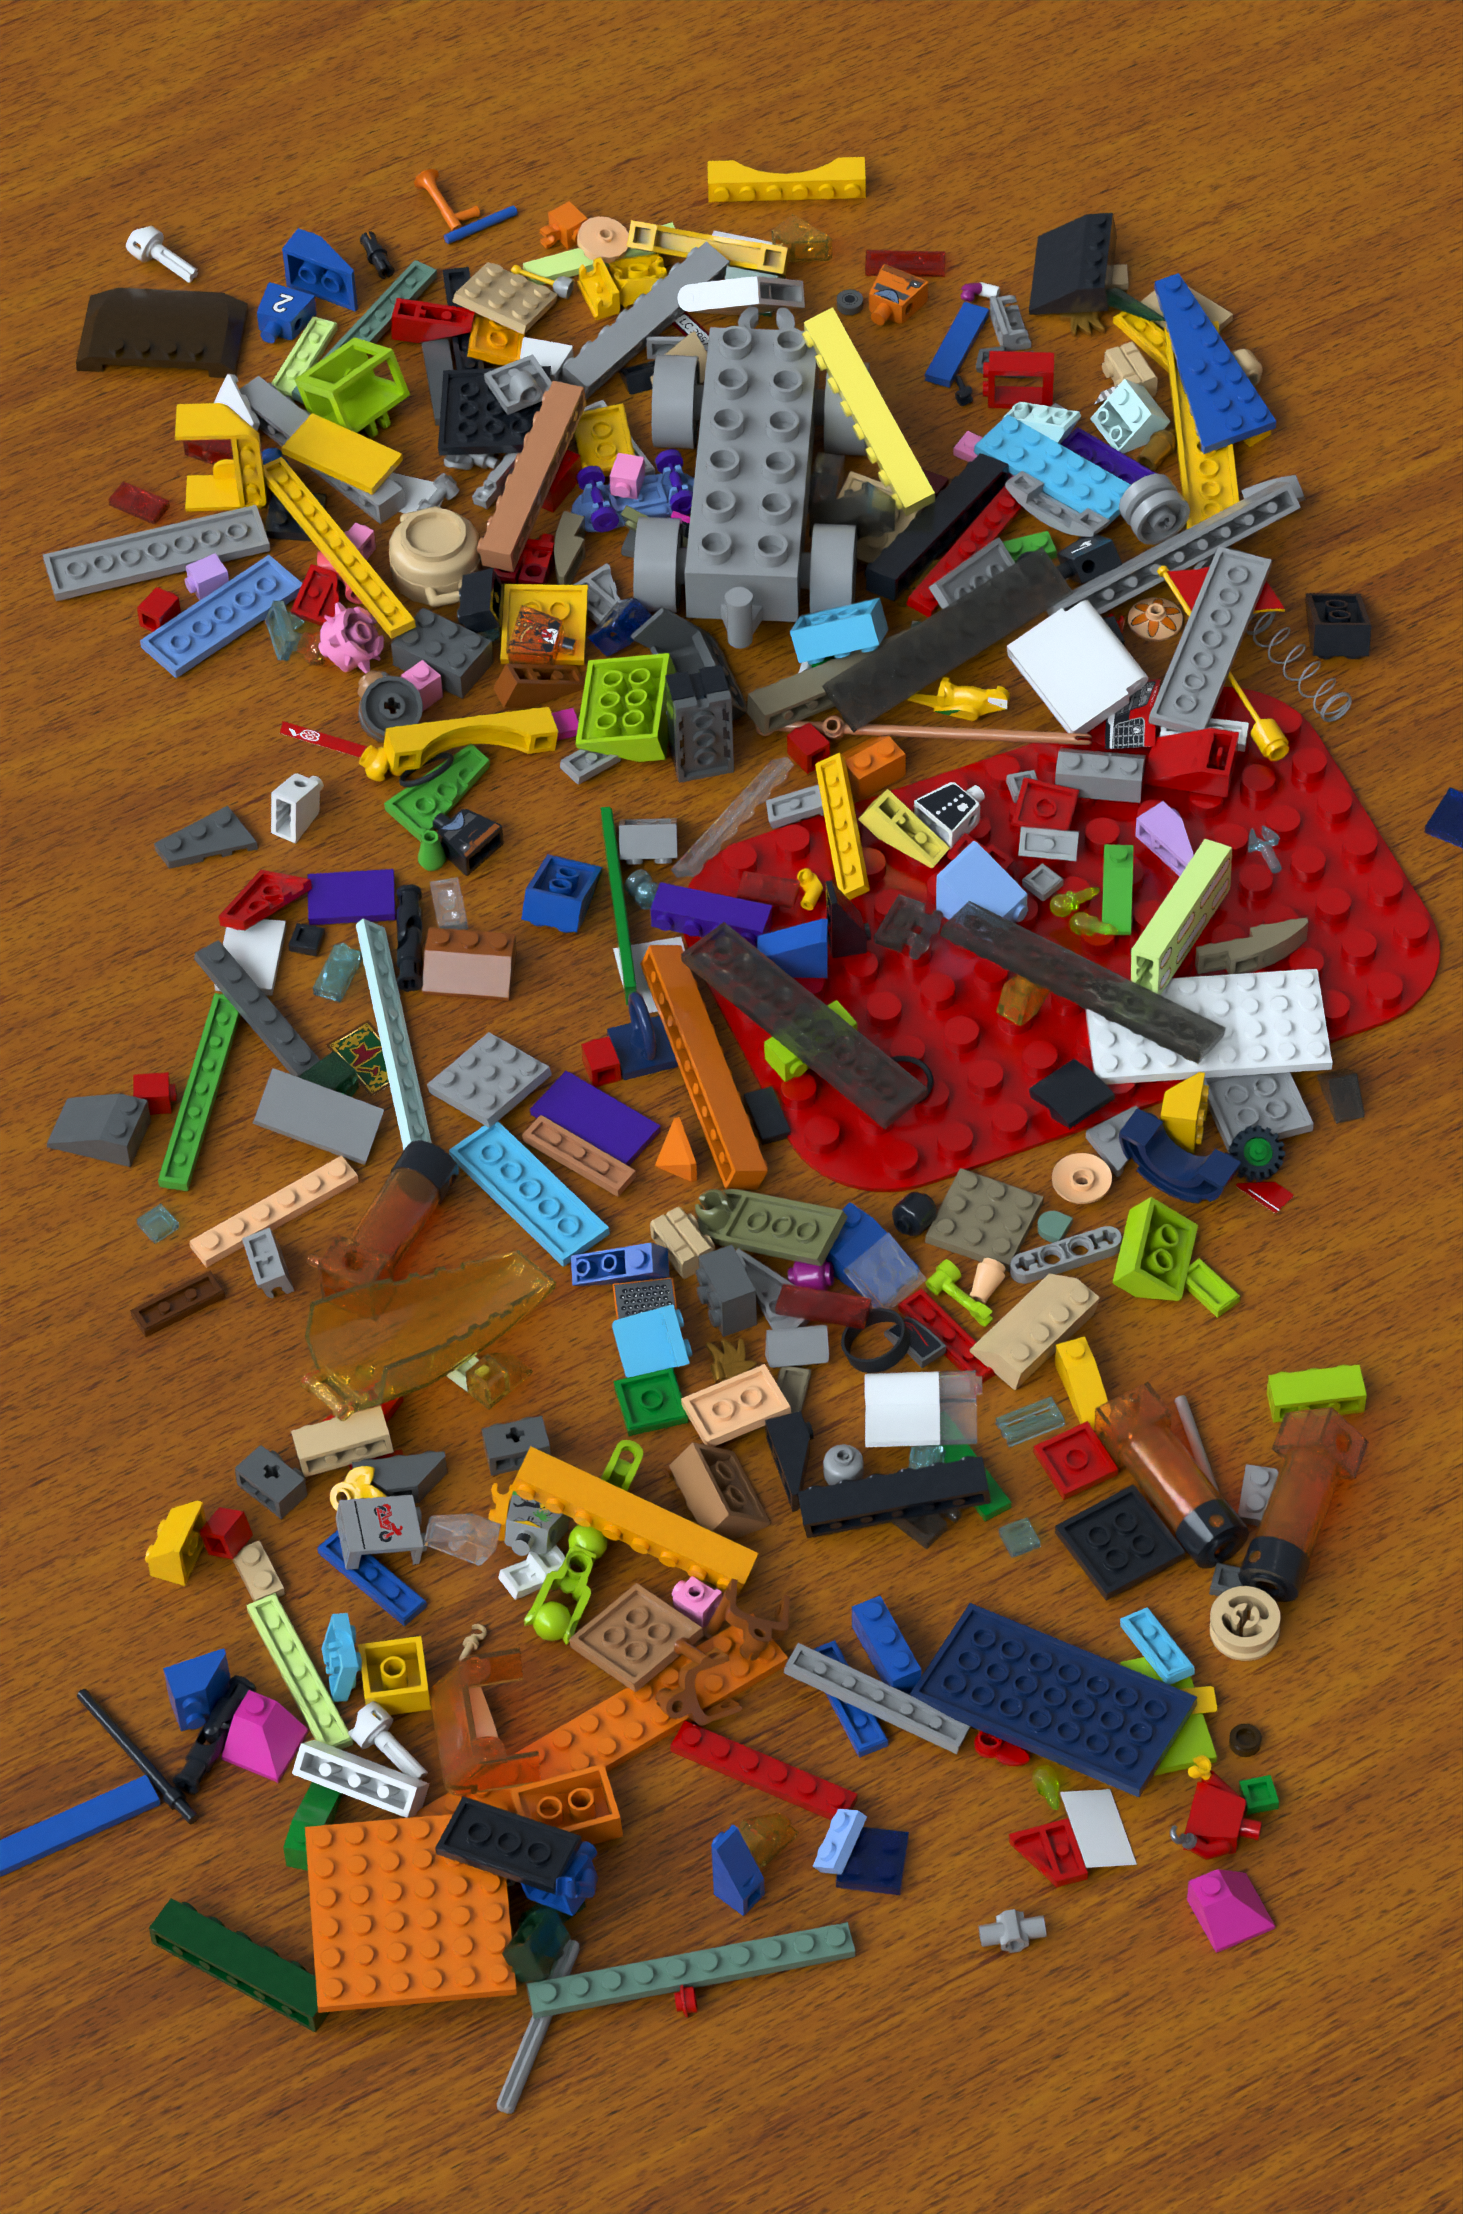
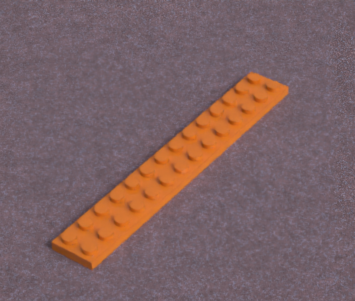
(632, 1719)

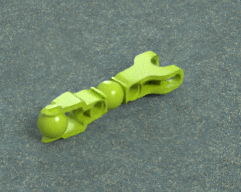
(586, 1544)

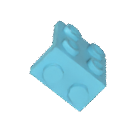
(651, 1341)

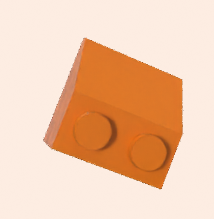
(874, 765)

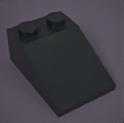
(1337, 625)

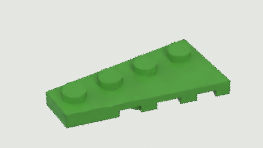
(419, 805)

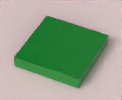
(650, 1401)

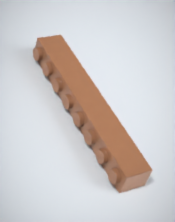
(532, 476)

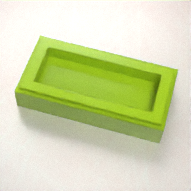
(1210, 1288)

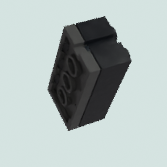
(699, 723)

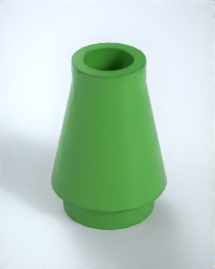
(431, 853)

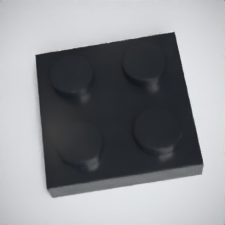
(281, 523)

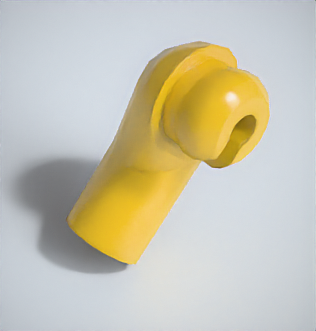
(811, 887)

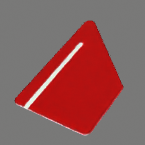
(1267, 1193)

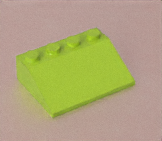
(626, 707)

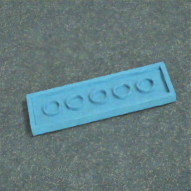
(1062, 471)
(529, 1192)

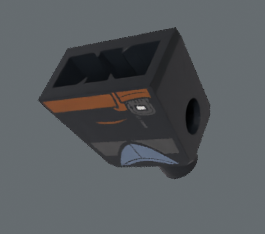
(468, 838)

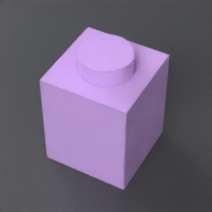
(205, 576)

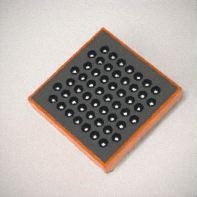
(643, 1296)

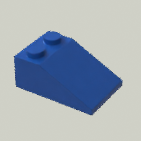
(318, 270)
(560, 893)
(854, 1239)

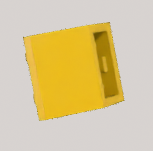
(1185, 1112)

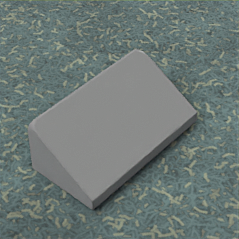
(797, 1346)

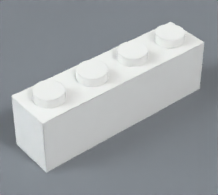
(360, 1778)

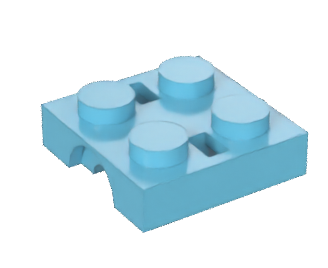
(341, 1657)

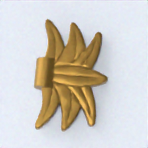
(1082, 321)
(730, 1363)

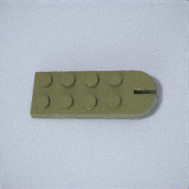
(769, 1224)

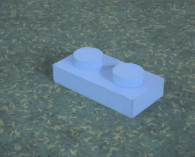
(839, 1841)

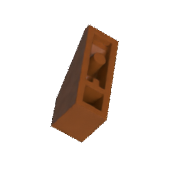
(534, 684)

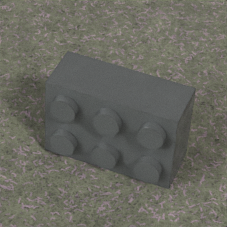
(447, 648)

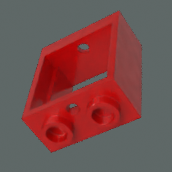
(1018, 364)

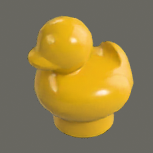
(376, 763)

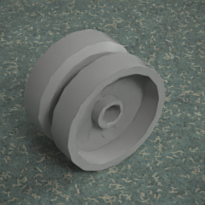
(1154, 509)

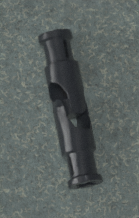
(409, 938)
(203, 1757)

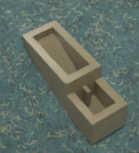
(569, 547)

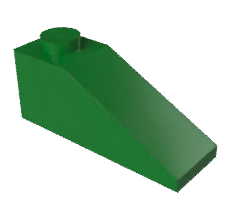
(316, 1809)

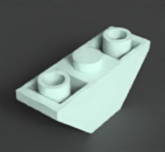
(1047, 420)

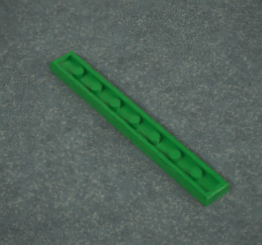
(618, 902)

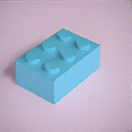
(839, 631)

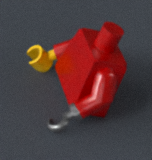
(1215, 1816)

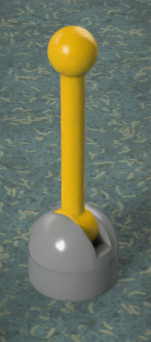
(562, 285)

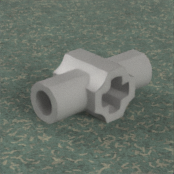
(1012, 1931)

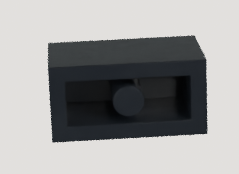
(481, 601)

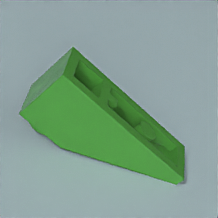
(1118, 887)

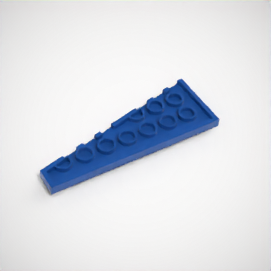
(1217, 389)

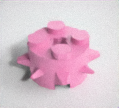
(350, 638)

